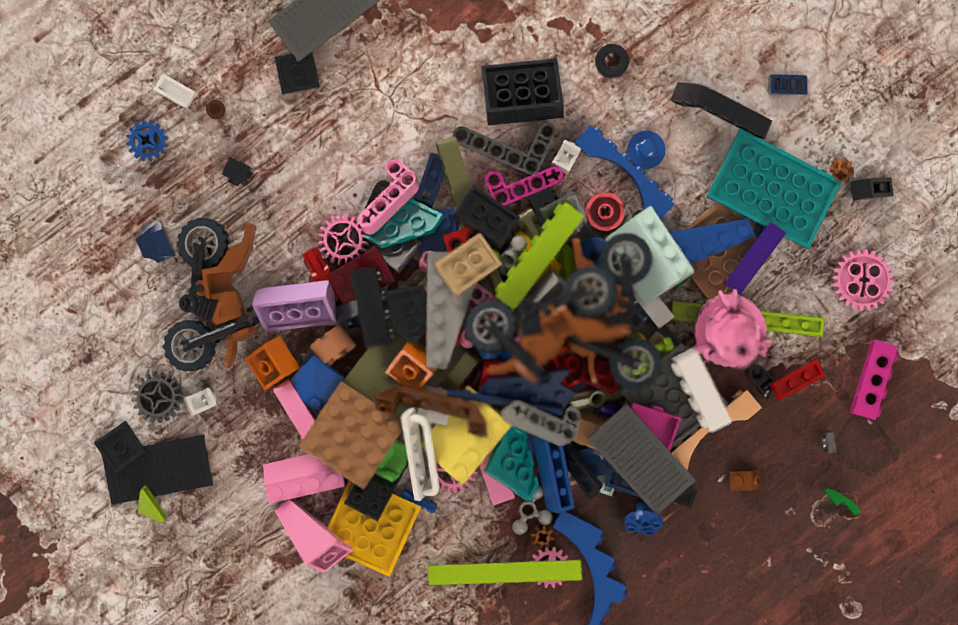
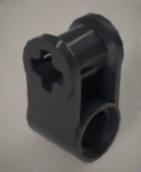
(762, 382)

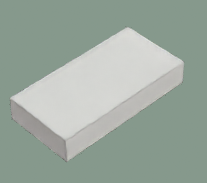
(175, 91)

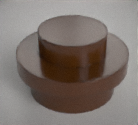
(215, 109)

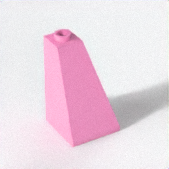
(313, 540)

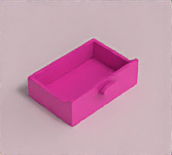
(658, 421)

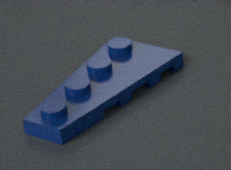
(709, 240)

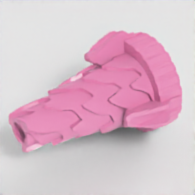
(725, 325)

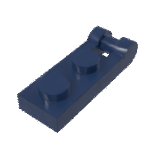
(430, 181)

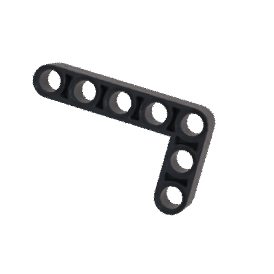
(721, 106)

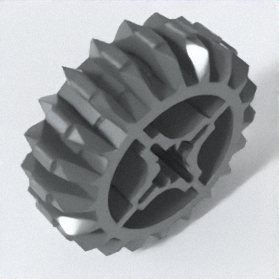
(156, 405)

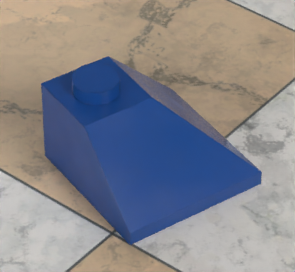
(316, 383)

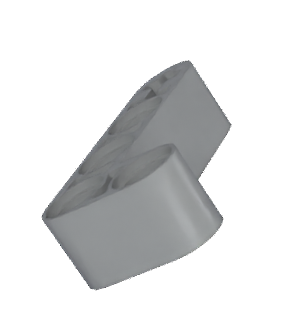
(519, 415)

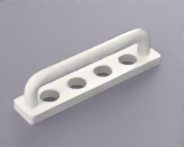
(415, 454)

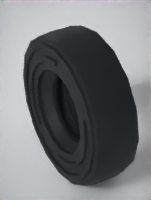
(611, 49)

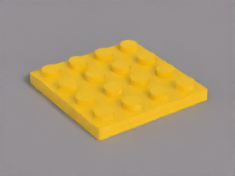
(374, 542)

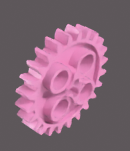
(880, 281)

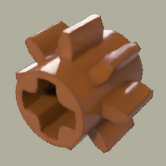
(842, 169)
(544, 531)

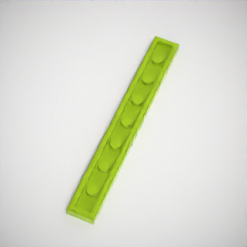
(774, 321)
(505, 572)

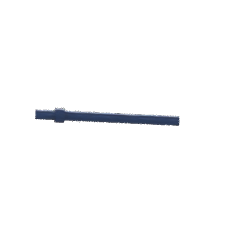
(467, 395)

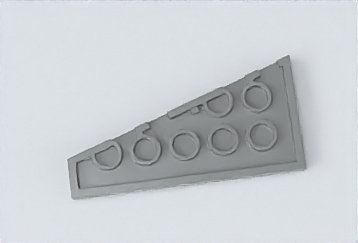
(444, 315)

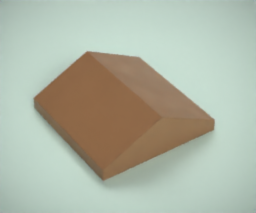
(588, 425)

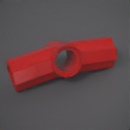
(317, 266)

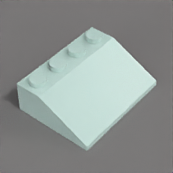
(668, 261)

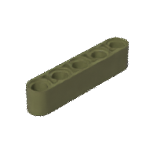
(454, 170)

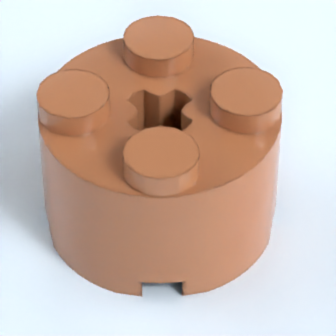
(333, 345)

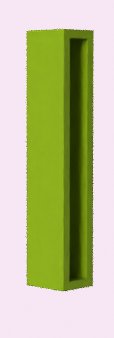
(539, 255)

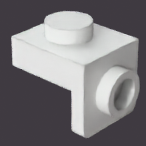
(566, 156)
(200, 401)

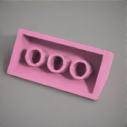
(299, 478)

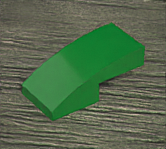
(837, 498)

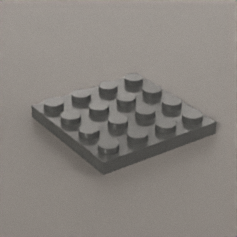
(669, 395)

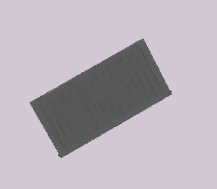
(311, 23)
(641, 459)

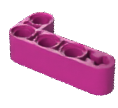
(525, 183)

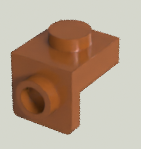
(744, 480)

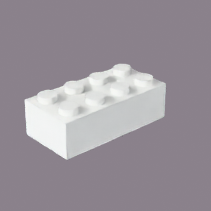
(701, 390)

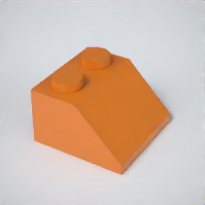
(272, 363)
(410, 366)

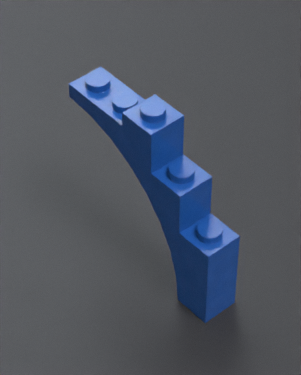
(586, 538)

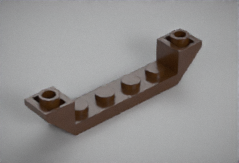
(390, 399)

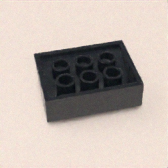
(522, 91)

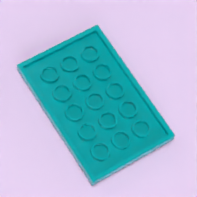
(773, 187)

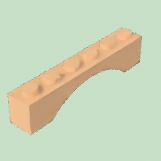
(740, 408)

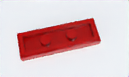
(797, 380)

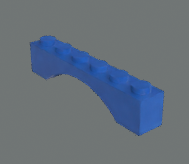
(595, 146)

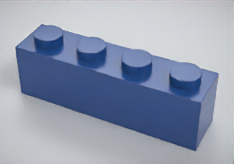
(553, 475)

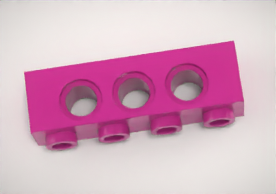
(865, 386)

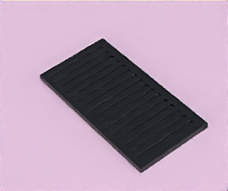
(164, 469)

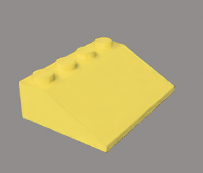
(461, 451)

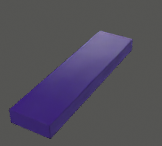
(755, 257)

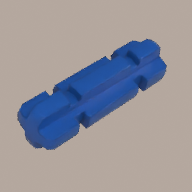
(424, 503)

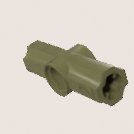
(584, 397)

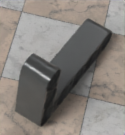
(503, 159)

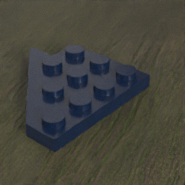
(520, 388)

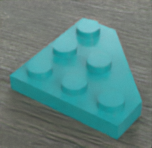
(408, 223)
(513, 463)

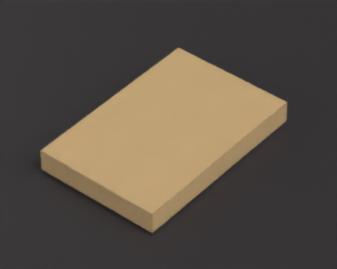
(467, 264)

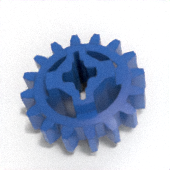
(151, 134)

